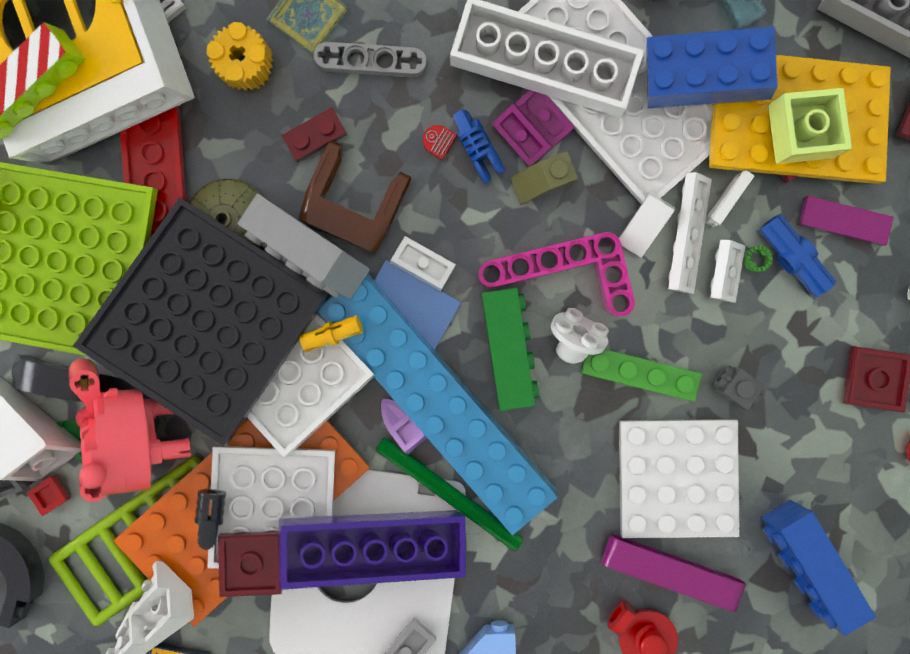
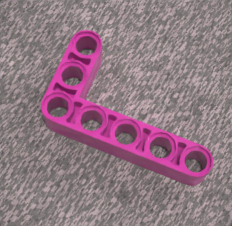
(564, 262)

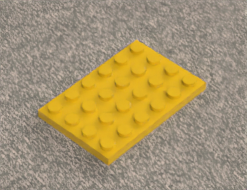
(743, 132)

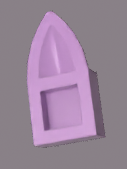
(401, 426)

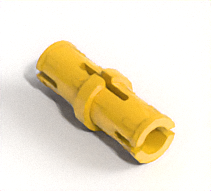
(331, 333)

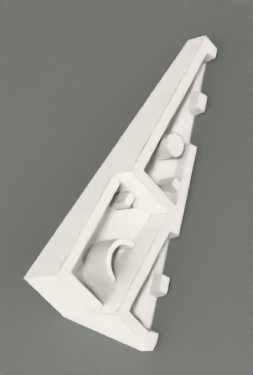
(158, 614)

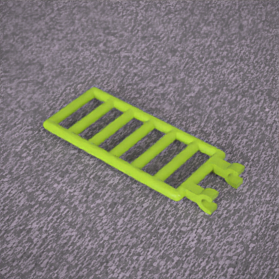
(103, 529)

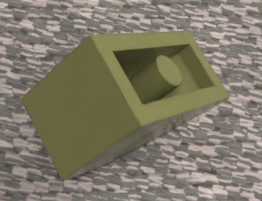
(544, 178)

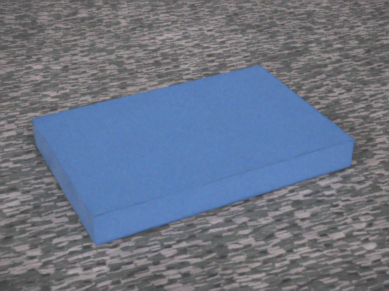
(420, 303)

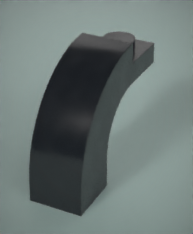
(48, 378)
(22, 573)

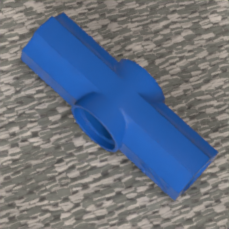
(797, 255)

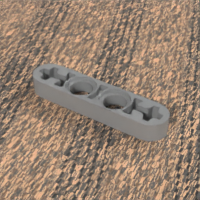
(371, 54)

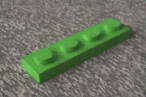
(643, 374)

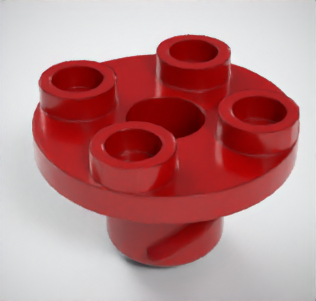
(649, 634)

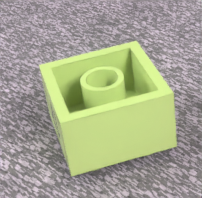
(809, 125)

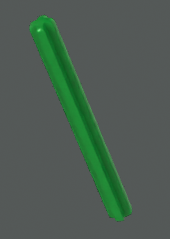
(448, 493)

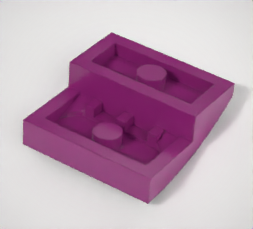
(533, 126)

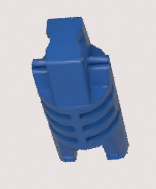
(477, 144)

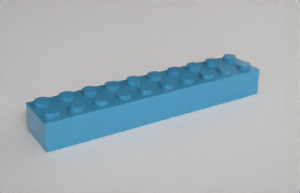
(443, 407)

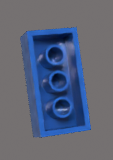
(711, 67)
(817, 567)

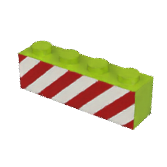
(34, 73)

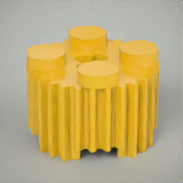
(230, 46)

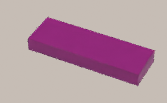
(845, 221)

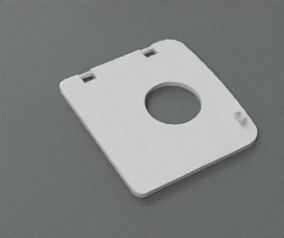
(318, 624)

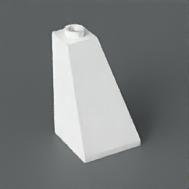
(30, 439)

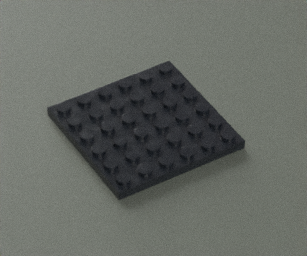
(201, 321)

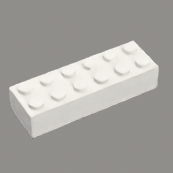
(545, 57)

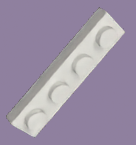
(689, 233)

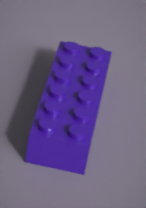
(371, 549)

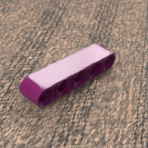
(673, 573)

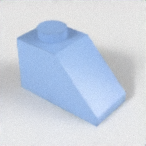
(493, 639)

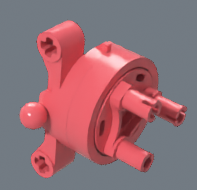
(117, 436)

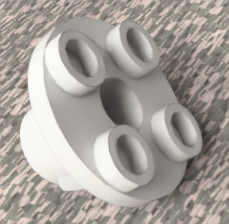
(578, 336)

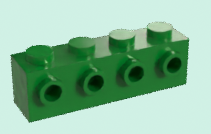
(508, 349)

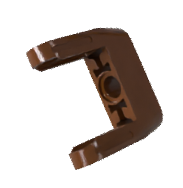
(341, 221)

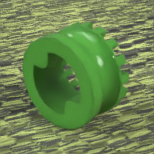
(762, 251)

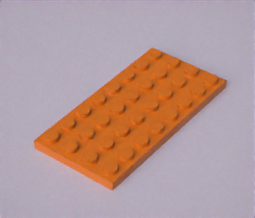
(169, 529)

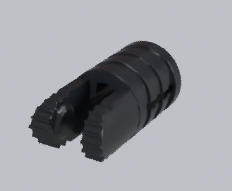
(209, 523)

